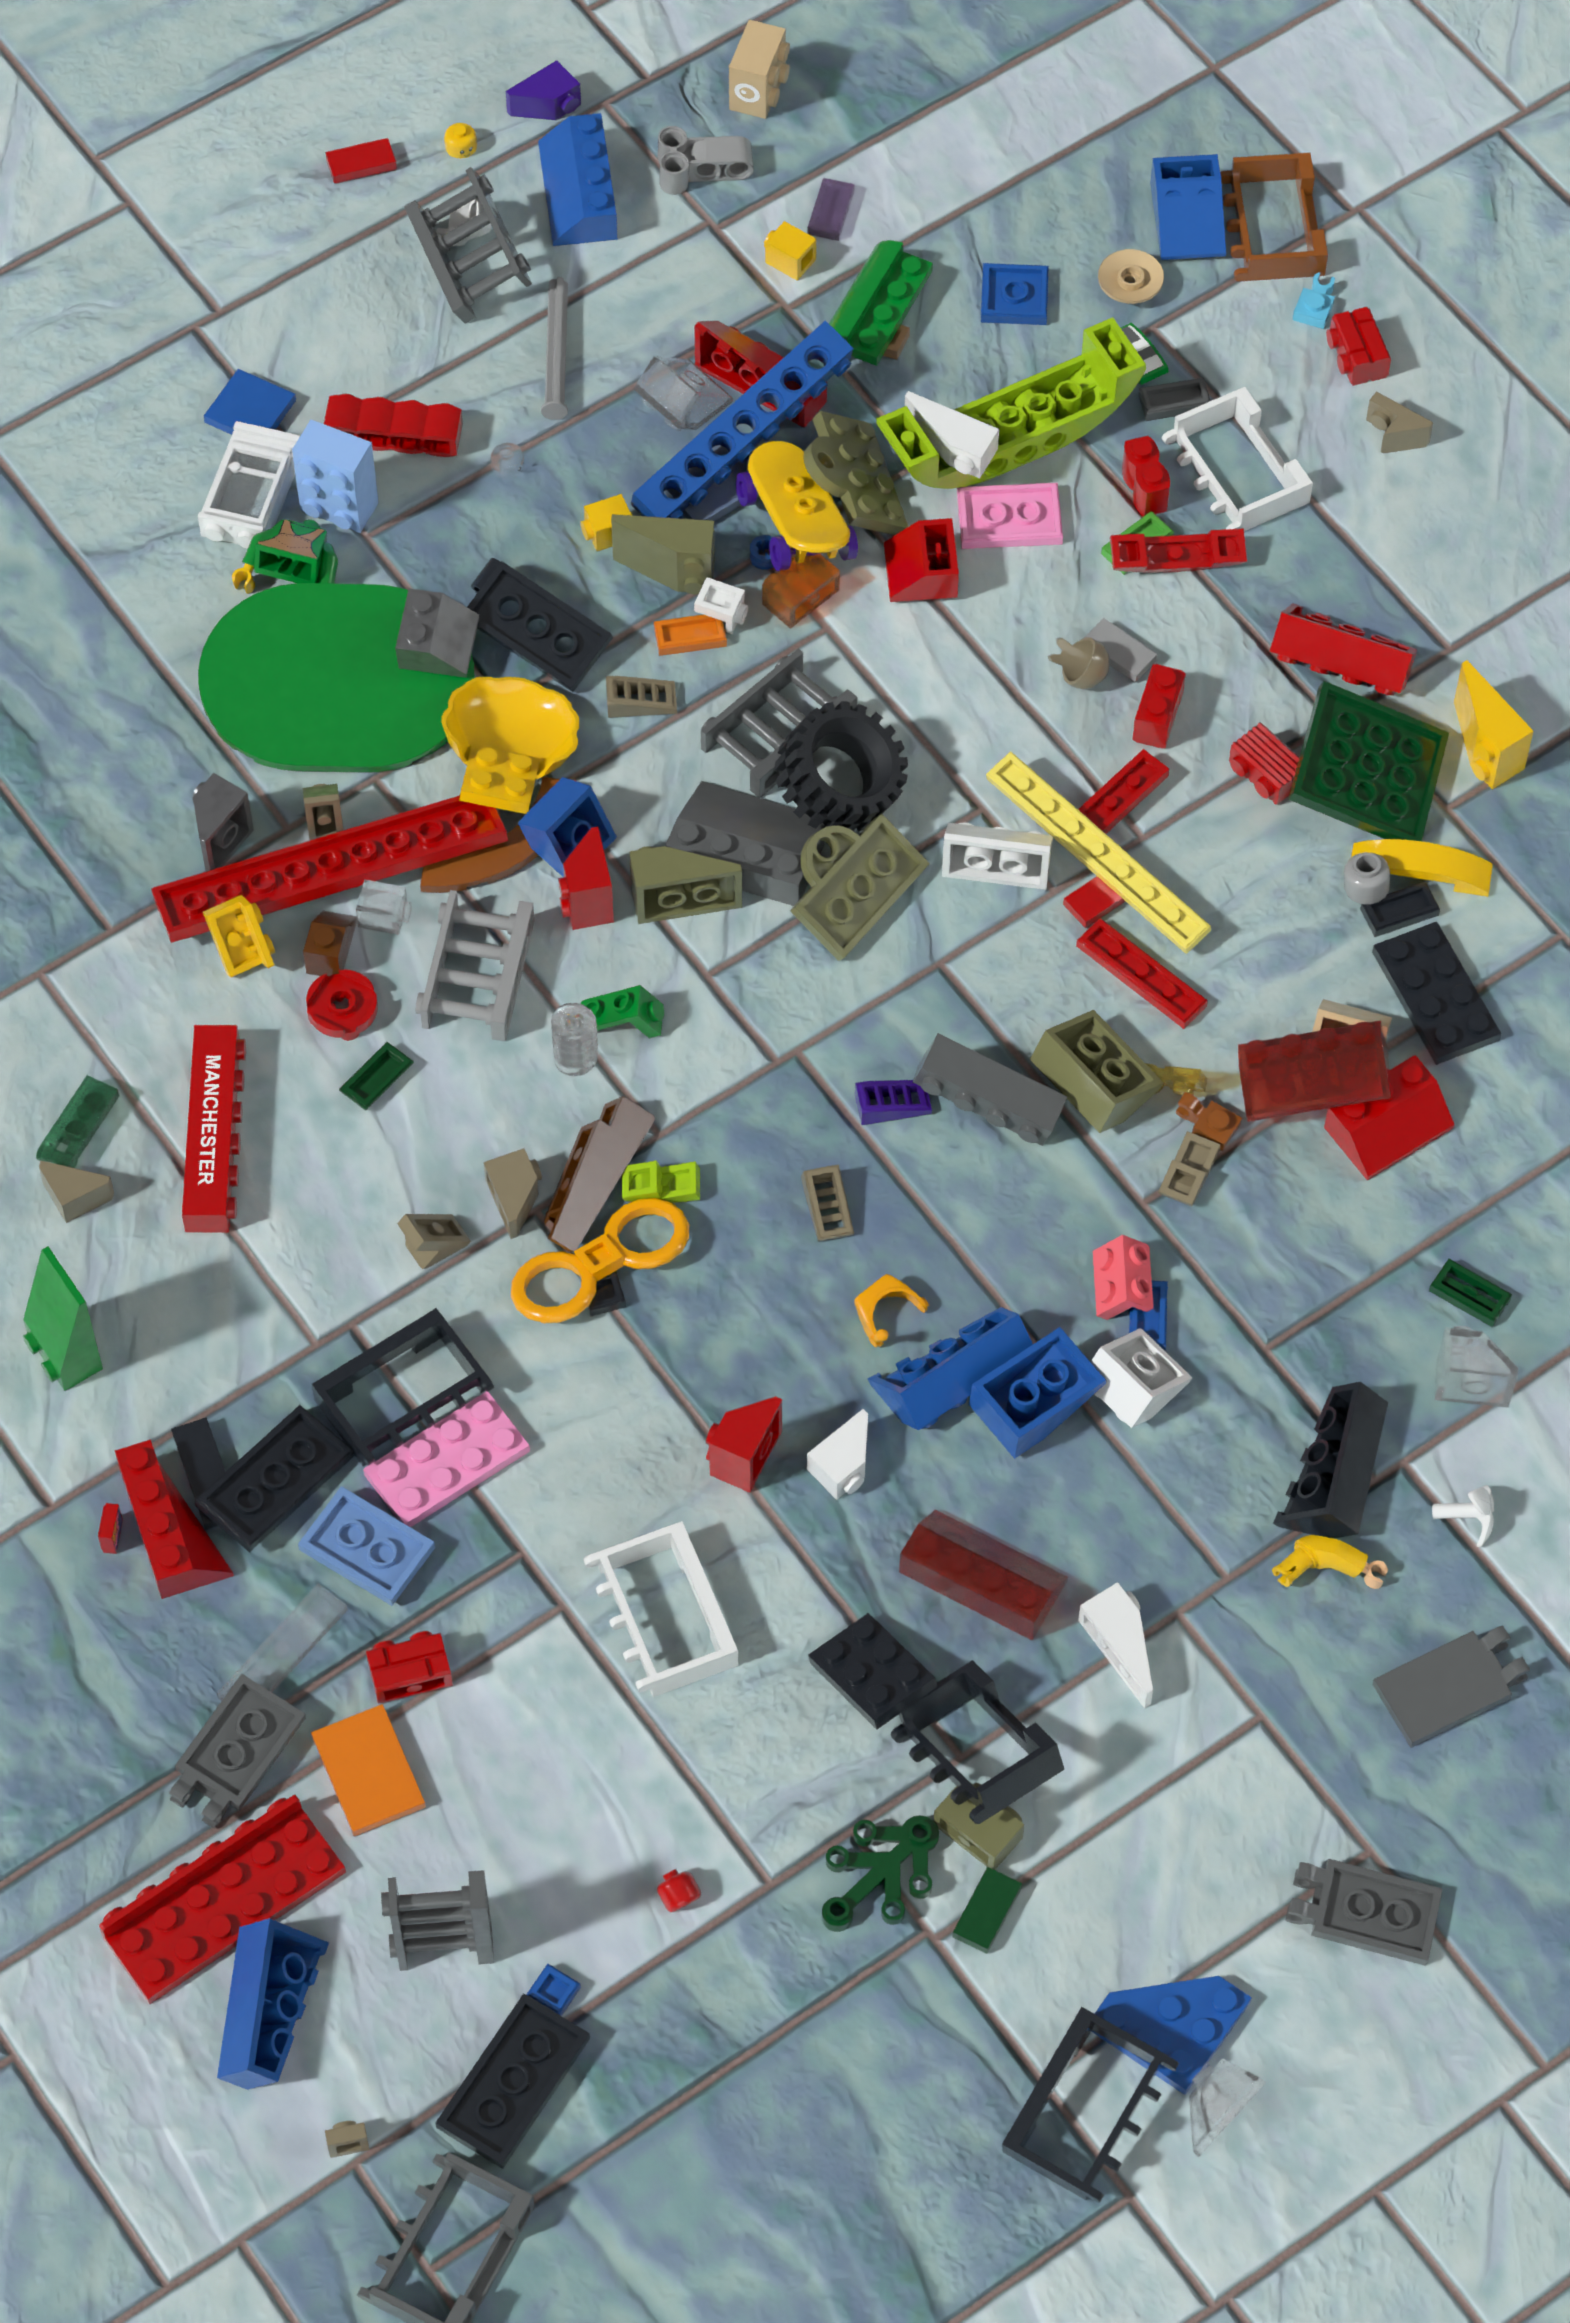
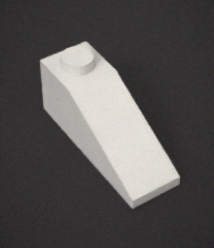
(958, 438)
(1117, 1630)

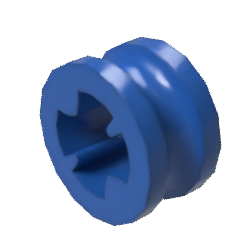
(760, 543)

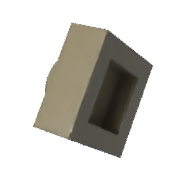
(346, 2138)

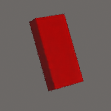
(361, 160)
(1092, 901)

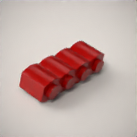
(398, 426)

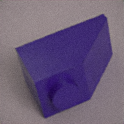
(545, 94)

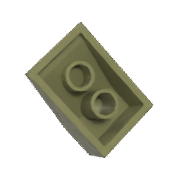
(666, 549)
(681, 884)

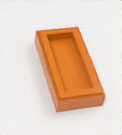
(689, 634)

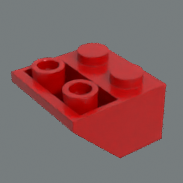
(922, 562)

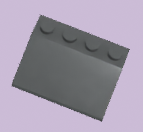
(748, 832)

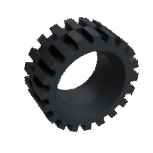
(860, 739)

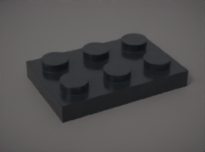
(872, 1671)

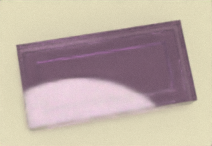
(831, 209)

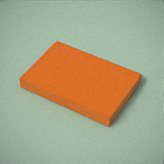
(368, 1770)

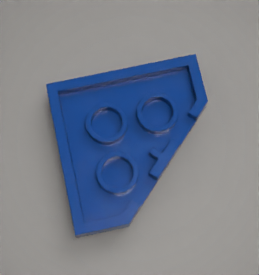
(1178, 2019)

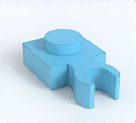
(1315, 304)

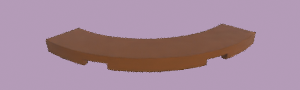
(484, 864)

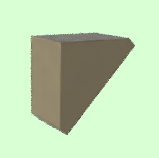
(75, 1189)

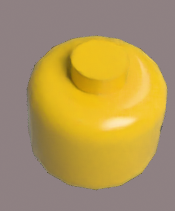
(460, 140)

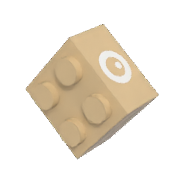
(758, 69)

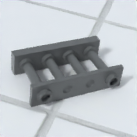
(437, 246)
(717, 729)
(440, 1920)

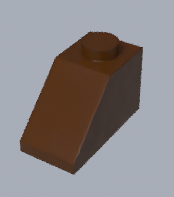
(328, 943)

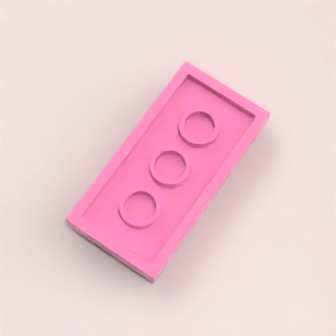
(446, 1460)

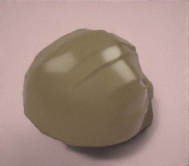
(1083, 662)

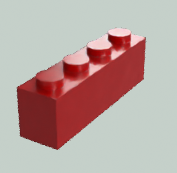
(742, 362)
(1342, 650)
(172, 1535)

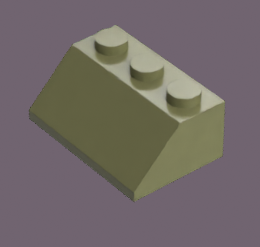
(1095, 1070)

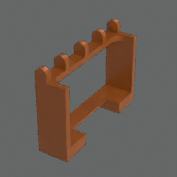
(1276, 265)

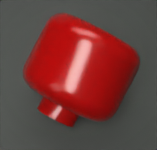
(678, 1890)

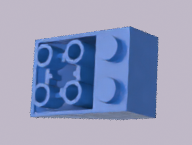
(1188, 206)

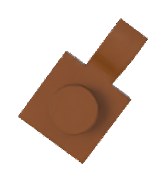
(1211, 1122)

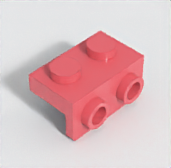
(1122, 1277)

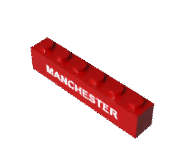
(211, 1129)

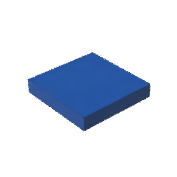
(1014, 294)
(250, 402)

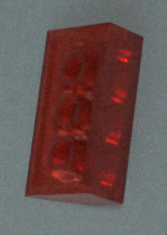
(1314, 1070)
(981, 1573)

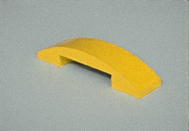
(1432, 862)

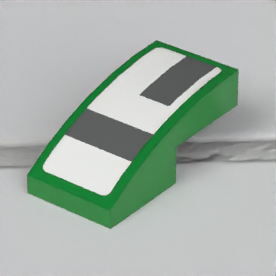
(1154, 361)

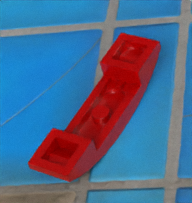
(1178, 552)

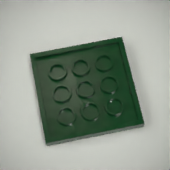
(1368, 765)

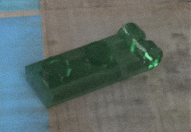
(78, 1122)

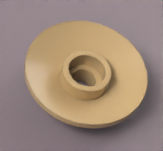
(1134, 267)

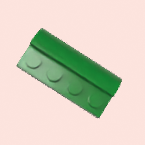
(880, 299)

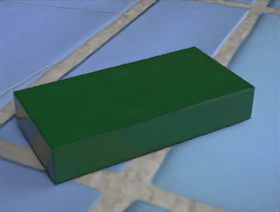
(987, 1910)

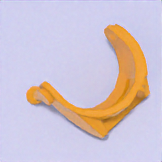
(884, 1287)

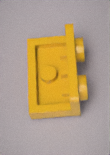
(239, 935)

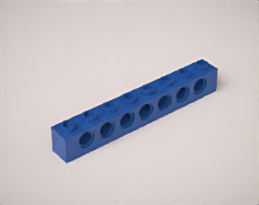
(822, 345)

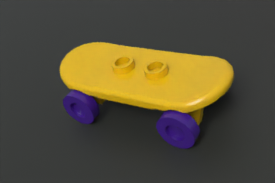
(796, 505)

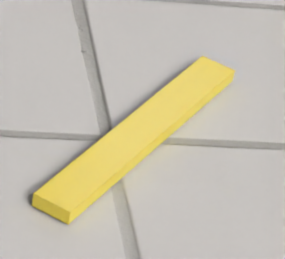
(1098, 852)

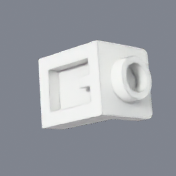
(722, 603)

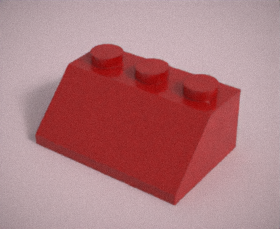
(1392, 1128)

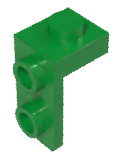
(626, 1006)

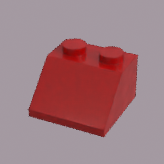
(587, 884)
(744, 1442)

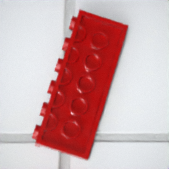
(202, 1904)

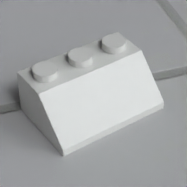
(996, 855)

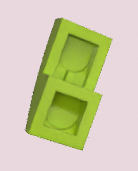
(667, 1183)

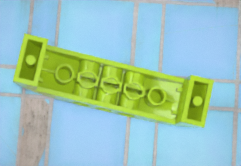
(1033, 413)

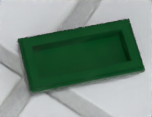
(376, 1076)

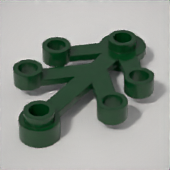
(883, 1867)

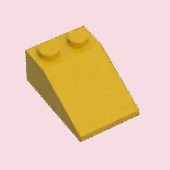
(1491, 729)

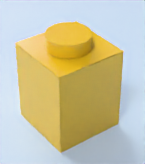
(790, 250)
(597, 520)

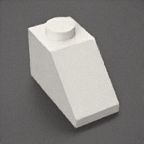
(841, 1457)

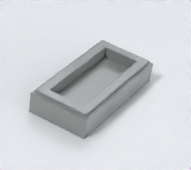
(1124, 651)

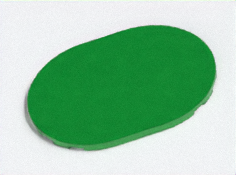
(316, 681)

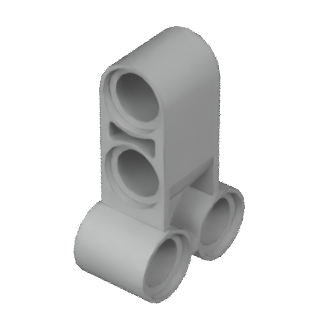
(701, 159)

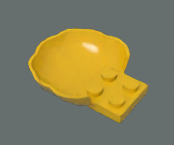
(508, 738)

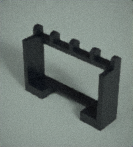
(417, 1336)
(1009, 1785)
(1069, 2047)

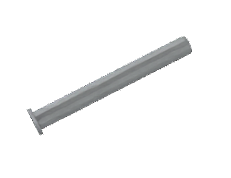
(556, 350)

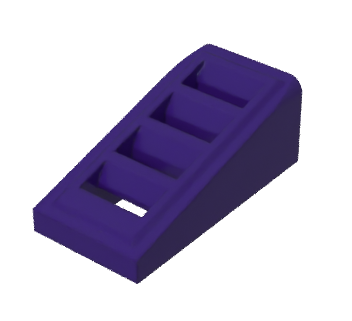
(881, 1113)

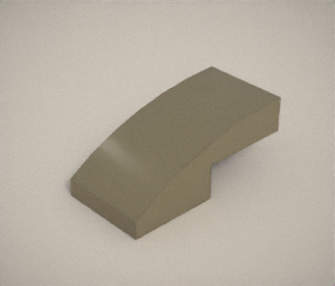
(1189, 1169)

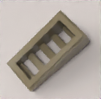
(632, 707)
(824, 1175)

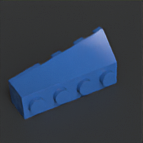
(944, 1377)
(265, 2000)

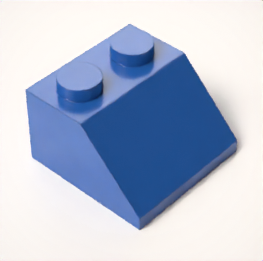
(562, 820)

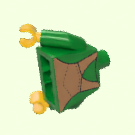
(289, 553)

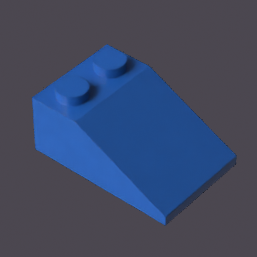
(1035, 1391)

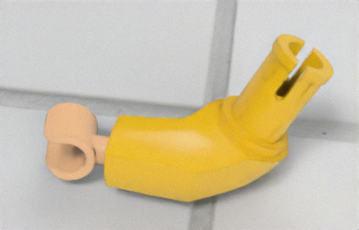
(1326, 1552)

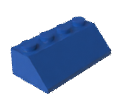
(578, 182)

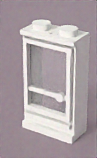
(249, 485)

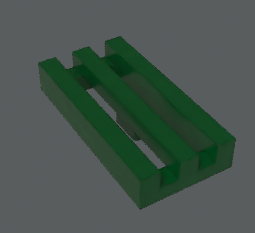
(1468, 1298)

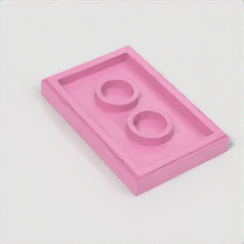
(1009, 515)

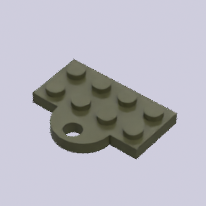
(852, 467)
(855, 882)

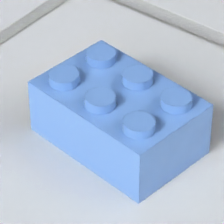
(335, 476)

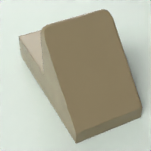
(1401, 425)
(432, 1237)

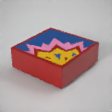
(110, 1528)

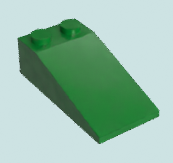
(60, 1325)

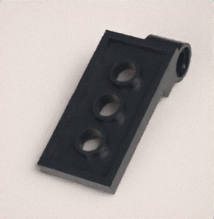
(502, 583)

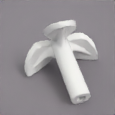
(1480, 1508)

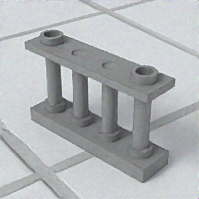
(503, 985)

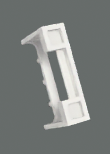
(1248, 414)
(677, 1538)

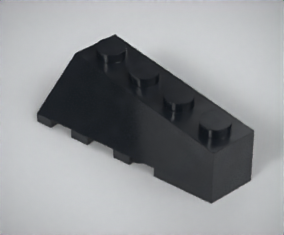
(1337, 1466)

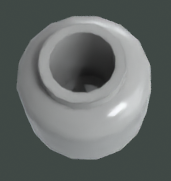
(1367, 878)

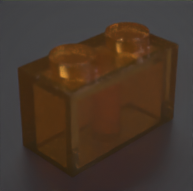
(800, 589)

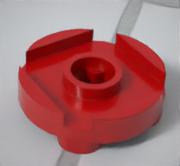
(345, 1022)

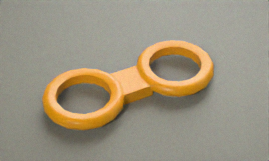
(599, 1260)

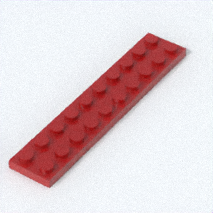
(331, 863)

